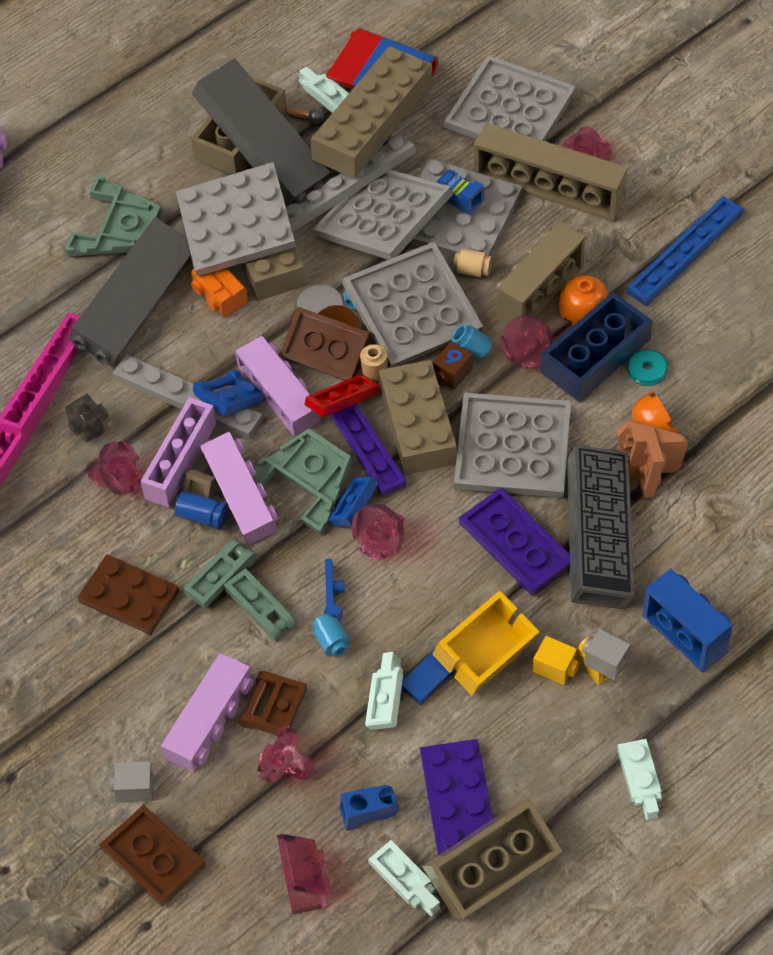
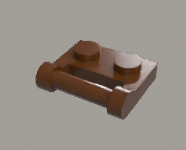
(281, 706)

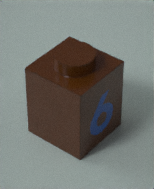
(452, 365)

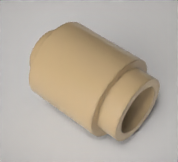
(472, 263)
(372, 360)

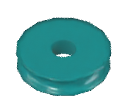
(647, 358)

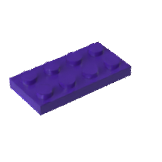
(516, 541)
(455, 790)

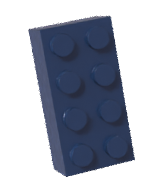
(596, 346)

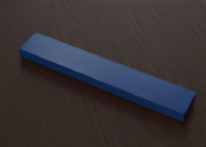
(684, 251)

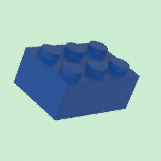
(687, 619)

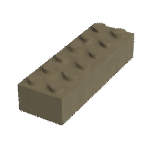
(371, 112)
(551, 171)

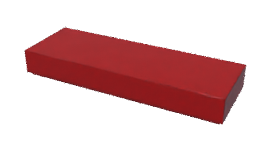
(342, 395)

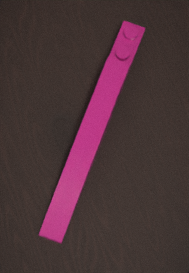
(35, 394)

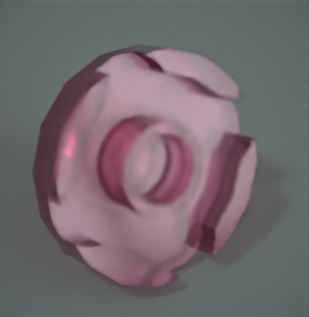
(589, 143)
(525, 340)
(117, 468)
(378, 531)
(284, 757)

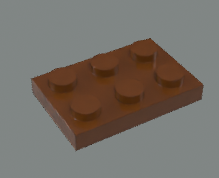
(324, 344)
(128, 594)
(152, 855)

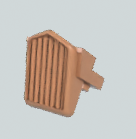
(650, 453)

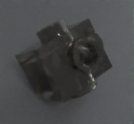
(86, 418)

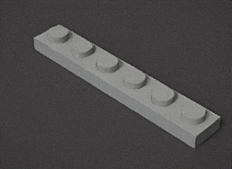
(343, 186)
(177, 391)

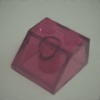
(303, 873)

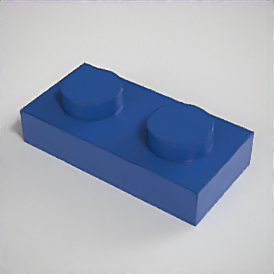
(354, 500)

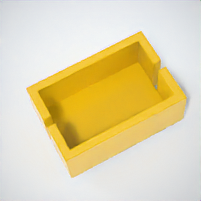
(485, 643)

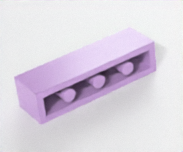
(280, 387)
(178, 452)
(239, 487)
(207, 713)

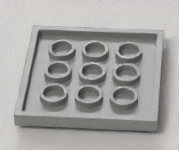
(510, 99)
(384, 214)
(235, 219)
(454, 228)
(411, 303)
(512, 445)

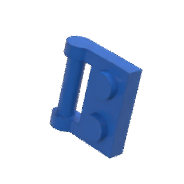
(231, 399)

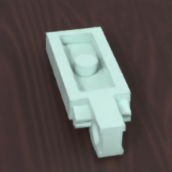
(322, 89)
(385, 694)
(640, 776)
(405, 877)

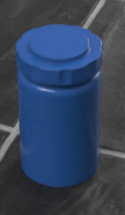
(201, 510)

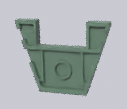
(122, 226)
(314, 467)

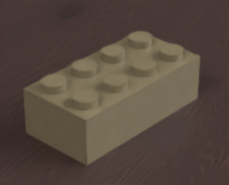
(216, 149)
(275, 274)
(541, 274)
(417, 417)
(492, 859)

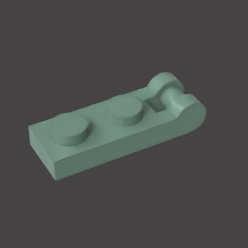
(218, 571)
(259, 604)

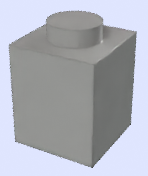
(606, 654)
(132, 781)

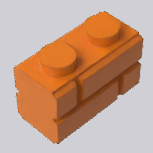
(221, 290)

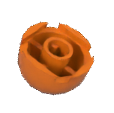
(580, 297)
(652, 412)

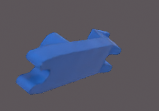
(331, 588)

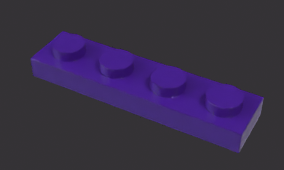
(369, 450)

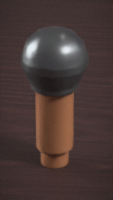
(313, 115)

